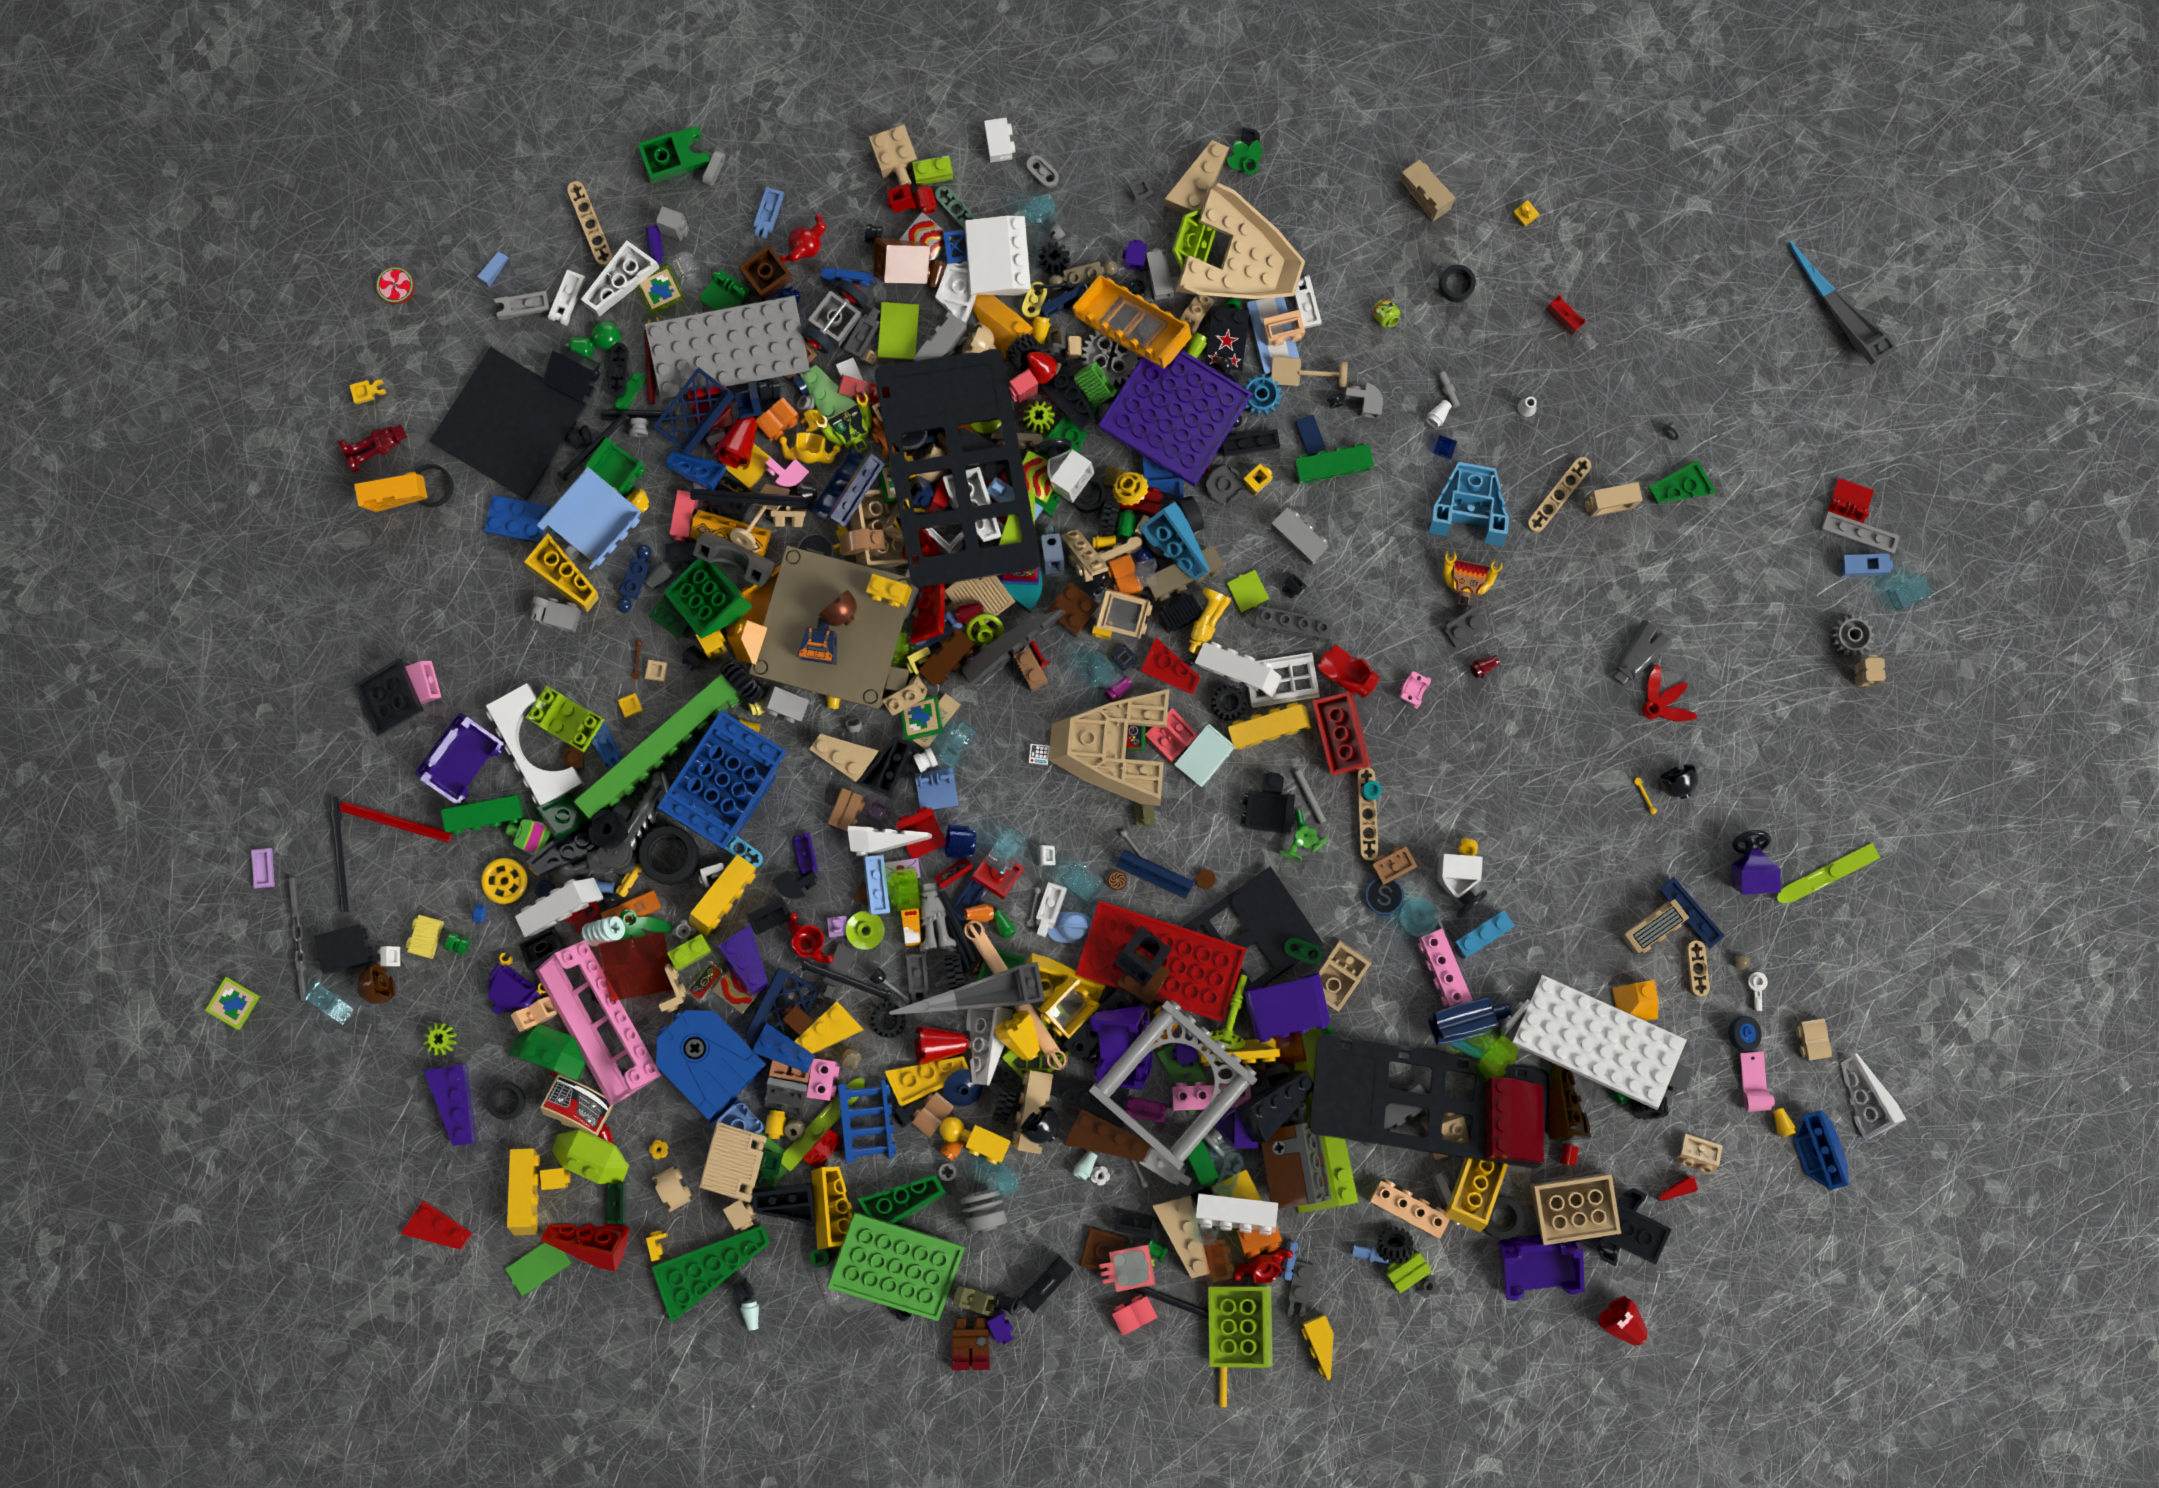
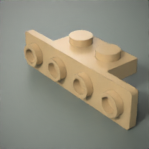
(1083, 555)

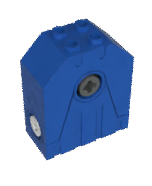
(716, 1072)

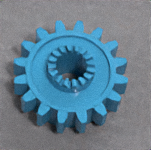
(1270, 390)

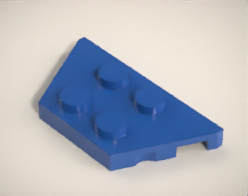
(1162, 479)

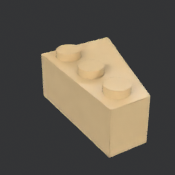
(1427, 190)

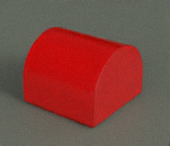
(1569, 1155)

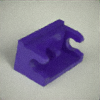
(805, 854)

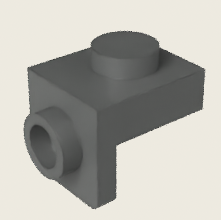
(1056, 341)

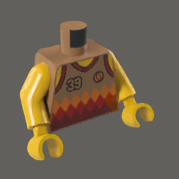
(1468, 578)

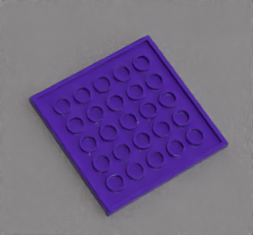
(1176, 414)

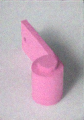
(1755, 1092)

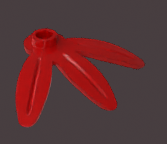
(1659, 704)

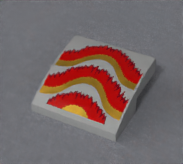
(926, 231)

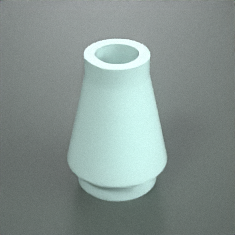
(1085, 1165)
(750, 1313)

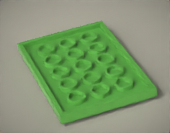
(895, 1266)

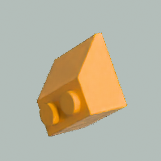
(746, 640)

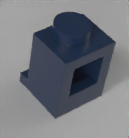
(925, 493)

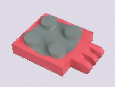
(1129, 1268)

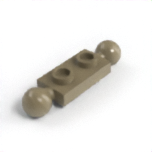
(1084, 273)

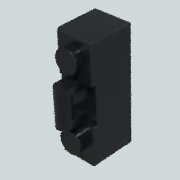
(1046, 1284)

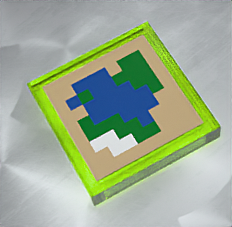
(661, 290)

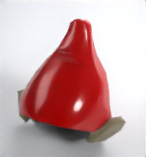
(1042, 366)

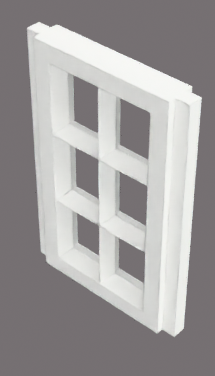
(1294, 695)

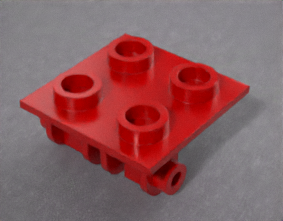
(1851, 500)
(822, 1150)

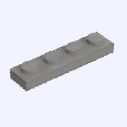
(1860, 533)

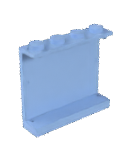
(591, 516)

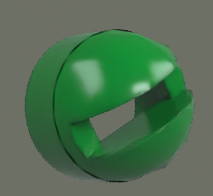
(1230, 301)

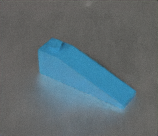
(1175, 537)

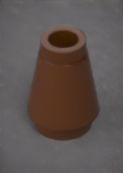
(937, 271)

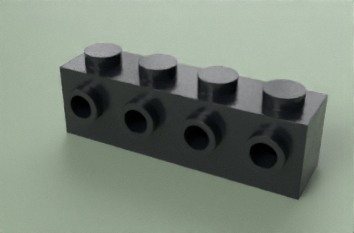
(1084, 1038)

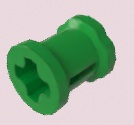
(1157, 1250)

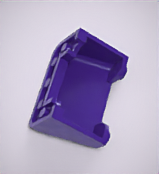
(458, 758)
(1116, 1033)
(1531, 1265)

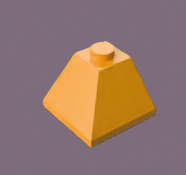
(1637, 999)

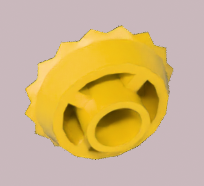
(1130, 488)

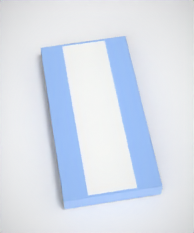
(1263, 309)

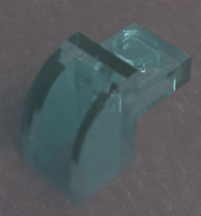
(957, 744)

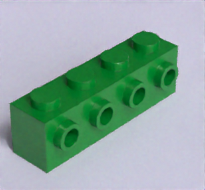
(1333, 464)
(483, 812)

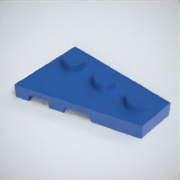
(696, 469)

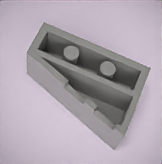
(945, 340)

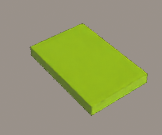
(898, 331)

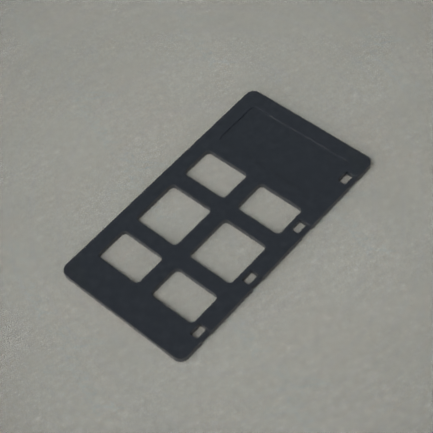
(944, 396)

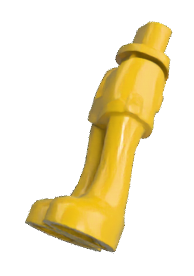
(1205, 626)

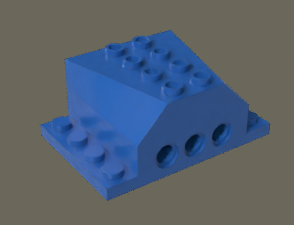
(723, 780)

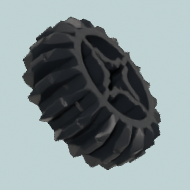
(741, 680)

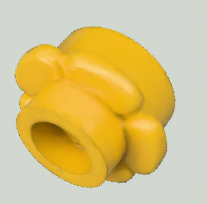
(658, 1154)

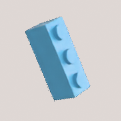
(1483, 934)

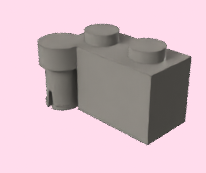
(554, 614)

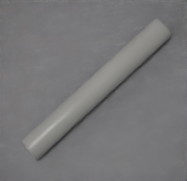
(1310, 797)

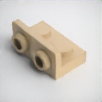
(1699, 1154)

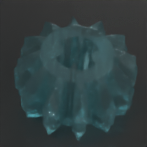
(1040, 209)

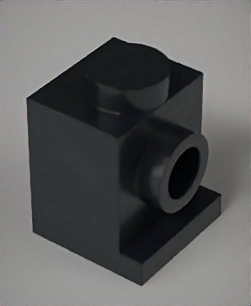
(1094, 586)
(1273, 783)

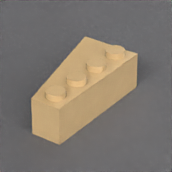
(1035, 1095)
(1182, 1229)

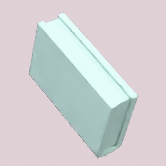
(1205, 755)

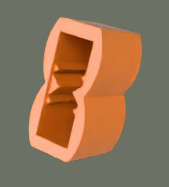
(777, 419)
(1123, 574)

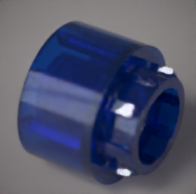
(960, 842)

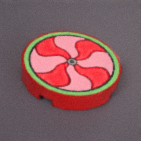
(395, 285)

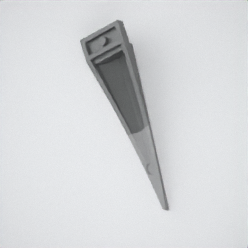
(1008, 988)

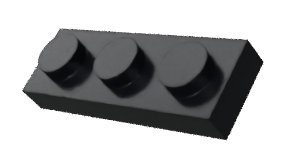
(1251, 443)

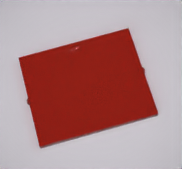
(635, 966)

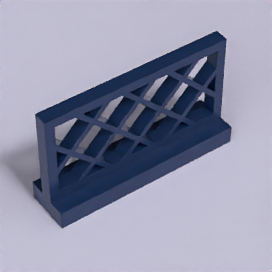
(707, 421)
(1154, 874)
(769, 1000)

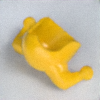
(808, 449)

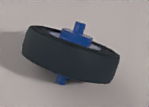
(1745, 1033)

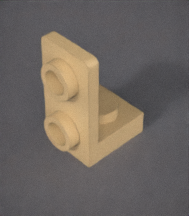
(1196, 311)
(906, 696)

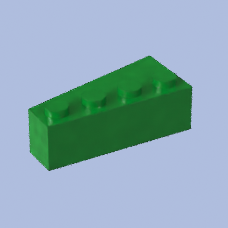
(903, 1201)

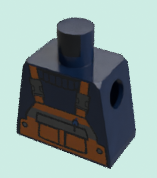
(819, 644)

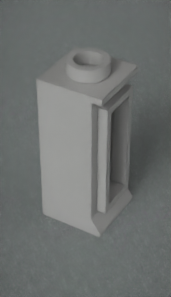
(1159, 274)

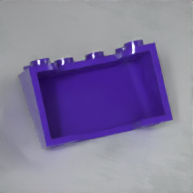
(1287, 1008)

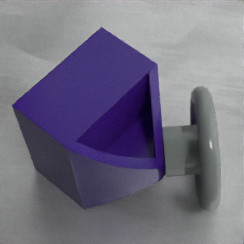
(1232, 1130)

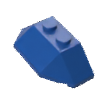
(1821, 1150)

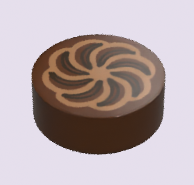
(1117, 880)

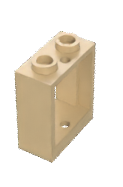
(1614, 499)

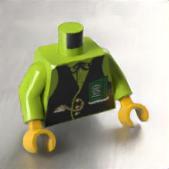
(849, 426)

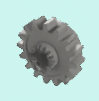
(1861, 630)

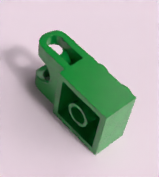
(677, 155)

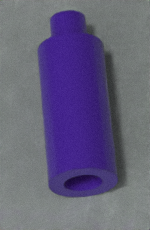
(654, 243)

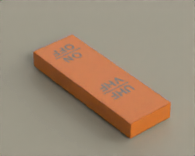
(641, 905)

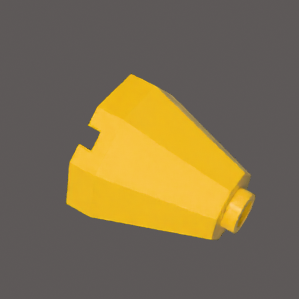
(1019, 1035)

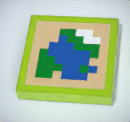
(232, 1003)

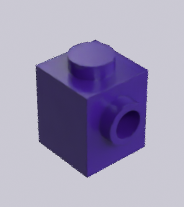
(1135, 255)
(1184, 1054)

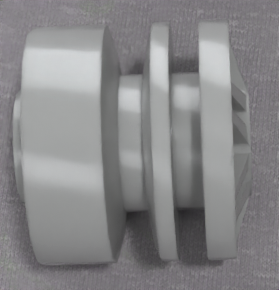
(983, 1211)

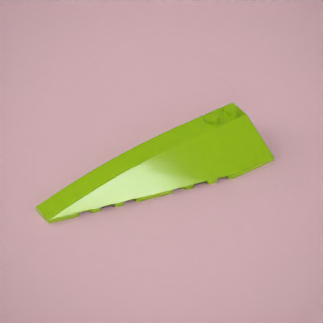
(1334, 1149)

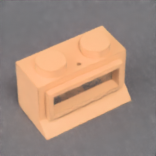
(1283, 328)

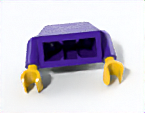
(510, 989)

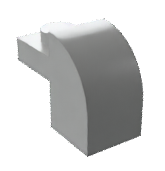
(1370, 397)

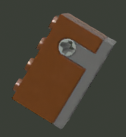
(1295, 1167)

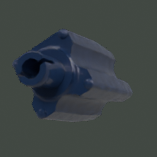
(1466, 1020)

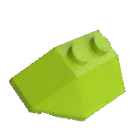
(1192, 239)
(590, 1157)

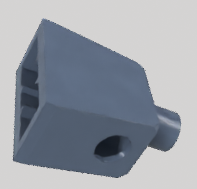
(1052, 551)

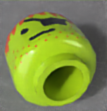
(1386, 313)

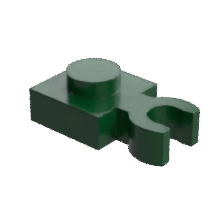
(770, 1165)

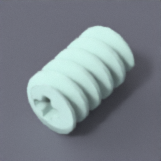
(603, 931)

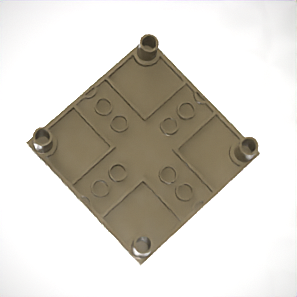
(864, 646)

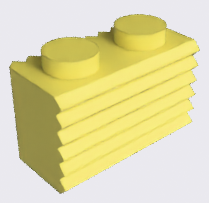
(425, 936)

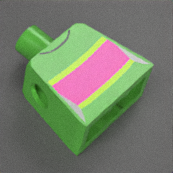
(530, 835)

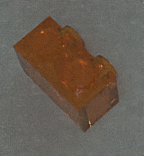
(1218, 1260)

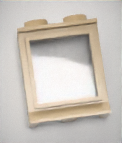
(1123, 613)

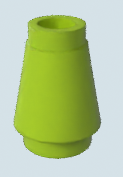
(1196, 344)

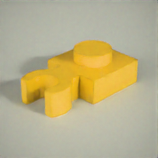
(364, 392)

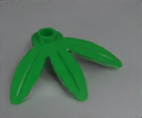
(635, 924)

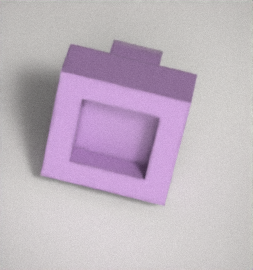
(837, 926)

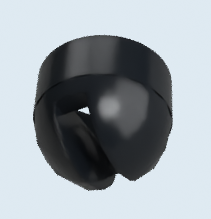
(902, 1318)

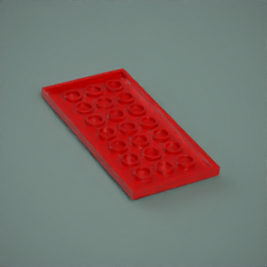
(1199, 965)

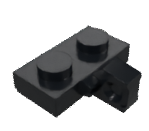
(681, 554)

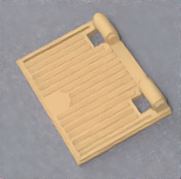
(988, 591)
(732, 1162)

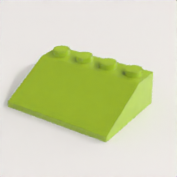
(1240, 1326)

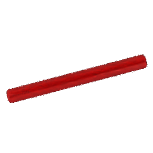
(395, 822)

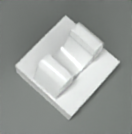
(389, 956)

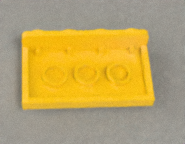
(1252, 1051)

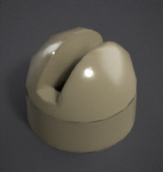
(1741, 962)

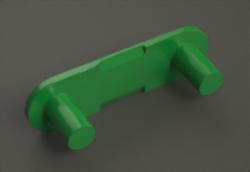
(633, 387)

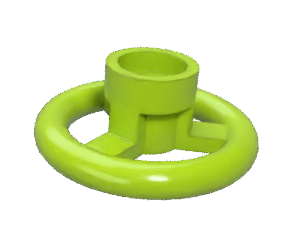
(984, 638)

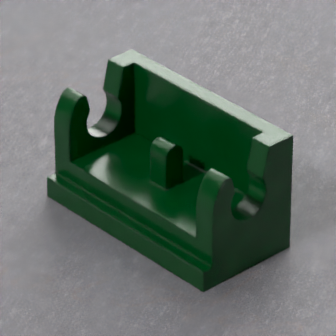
(616, 1203)

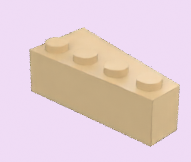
(1193, 187)

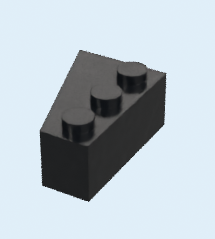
(889, 769)
(786, 1201)

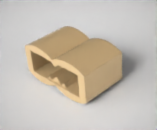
(1814, 1039)

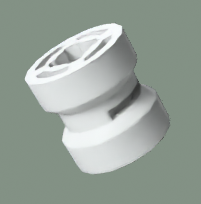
(925, 760)

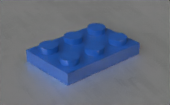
(515, 519)

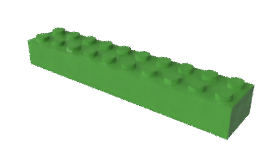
(659, 747)

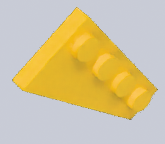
(920, 1080)

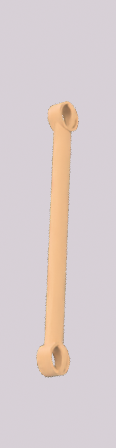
(996, 966)

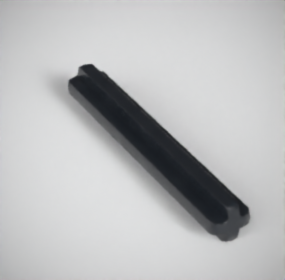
(650, 415)

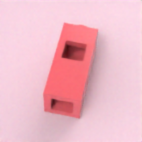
(683, 516)

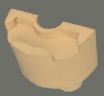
(671, 1189)

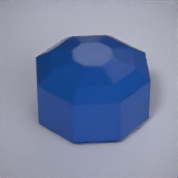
(479, 913)

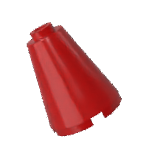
(738, 444)
(938, 1044)

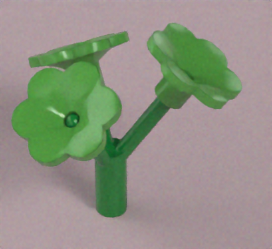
(1303, 837)

